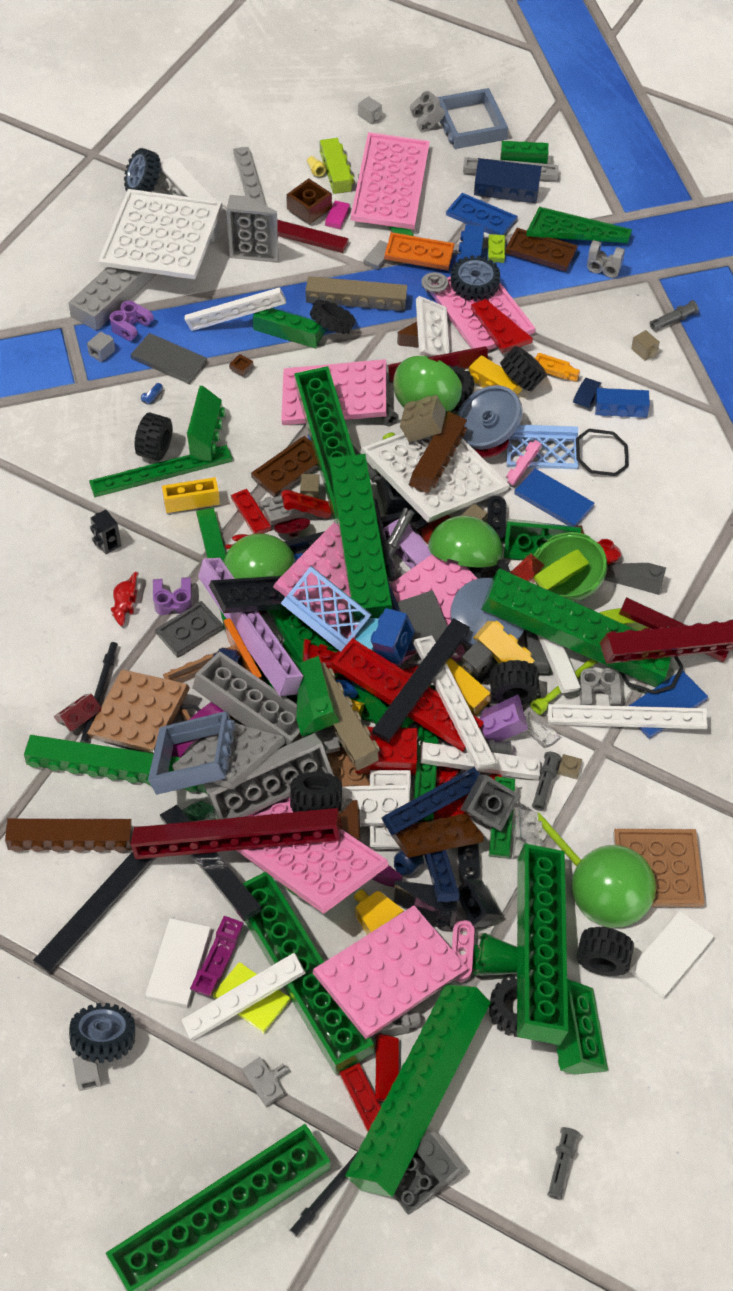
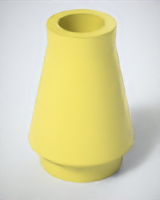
(317, 167)

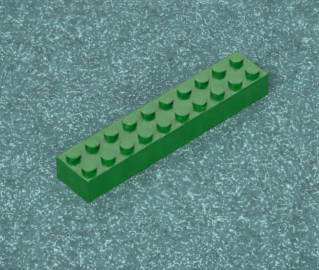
(324, 422)
(359, 535)
(564, 623)
(281, 935)
(541, 945)
(418, 1090)
(218, 1211)

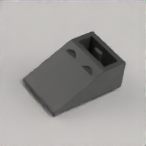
(428, 1172)

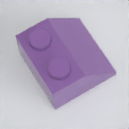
(504, 720)

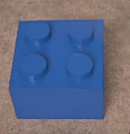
(392, 635)

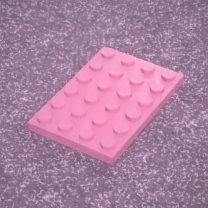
(467, 323)
(358, 385)
(328, 559)
(389, 971)

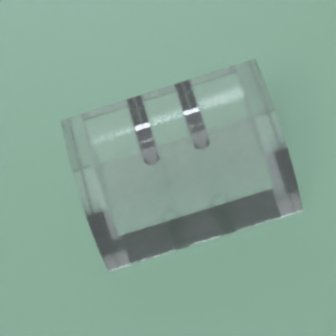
(540, 730)

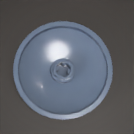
(491, 416)
(467, 609)

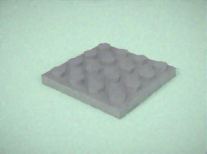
(248, 752)

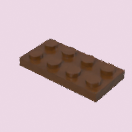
(541, 250)
(286, 467)
(438, 835)

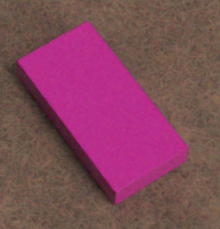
(337, 214)

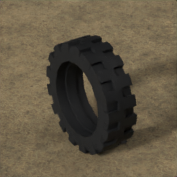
(332, 317)

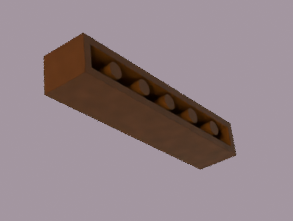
(437, 453)
(68, 834)

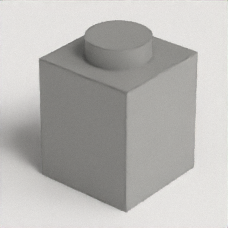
(370, 110)
(101, 346)
(86, 1073)

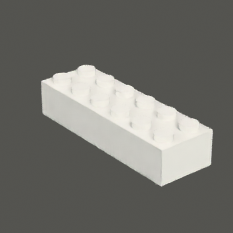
(178, 181)

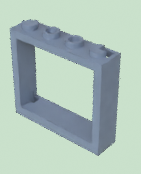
(476, 137)
(165, 781)

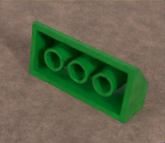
(288, 326)
(205, 425)
(583, 1045)

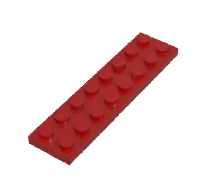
(386, 682)

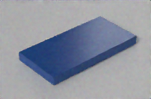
(479, 213)
(554, 498)
(684, 695)

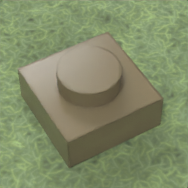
(569, 766)

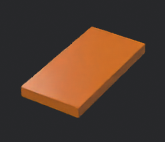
(419, 251)
(236, 640)

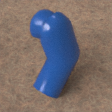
(152, 394)

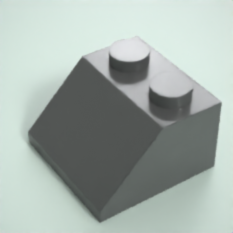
(490, 802)

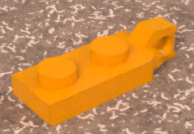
(558, 367)

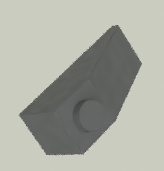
(637, 575)

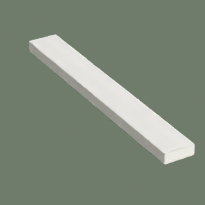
(557, 658)
(458, 711)
(627, 716)

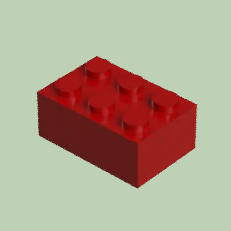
(397, 754)

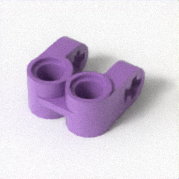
(130, 313)
(177, 601)

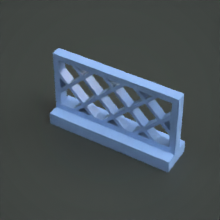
(543, 434)
(313, 619)

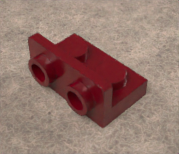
(78, 712)

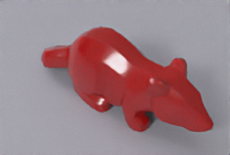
(124, 597)

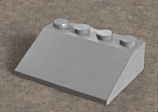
(252, 230)

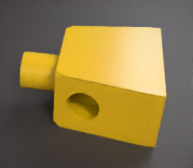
(374, 910)

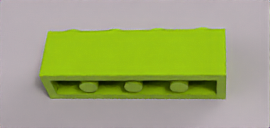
(336, 165)

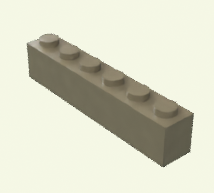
(357, 293)
(349, 730)

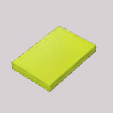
(262, 1013)

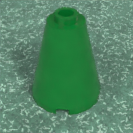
(494, 956)

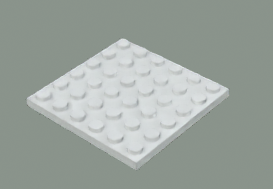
(160, 234)
(463, 483)

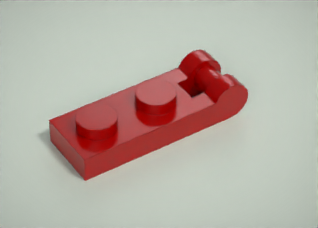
(305, 503)

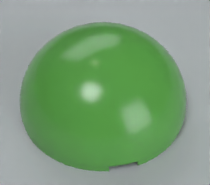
(423, 377)
(466, 541)
(259, 557)
(590, 579)
(614, 886)

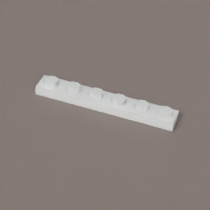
(235, 309)
(454, 758)
(243, 996)

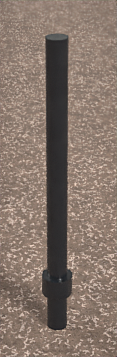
(389, 563)
(108, 661)
(308, 1214)

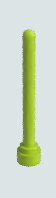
(540, 704)
(559, 840)

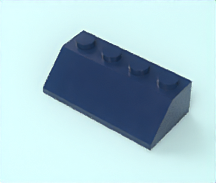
(507, 180)

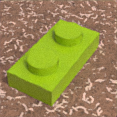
(496, 248)

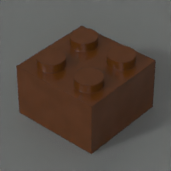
(309, 201)

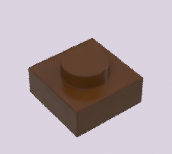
(241, 365)

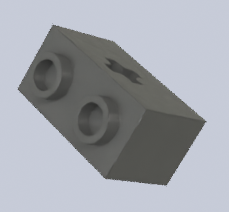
(477, 661)

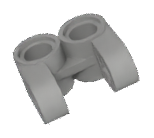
(429, 110)
(600, 262)
(600, 683)

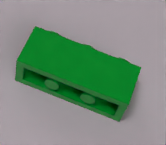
(524, 151)

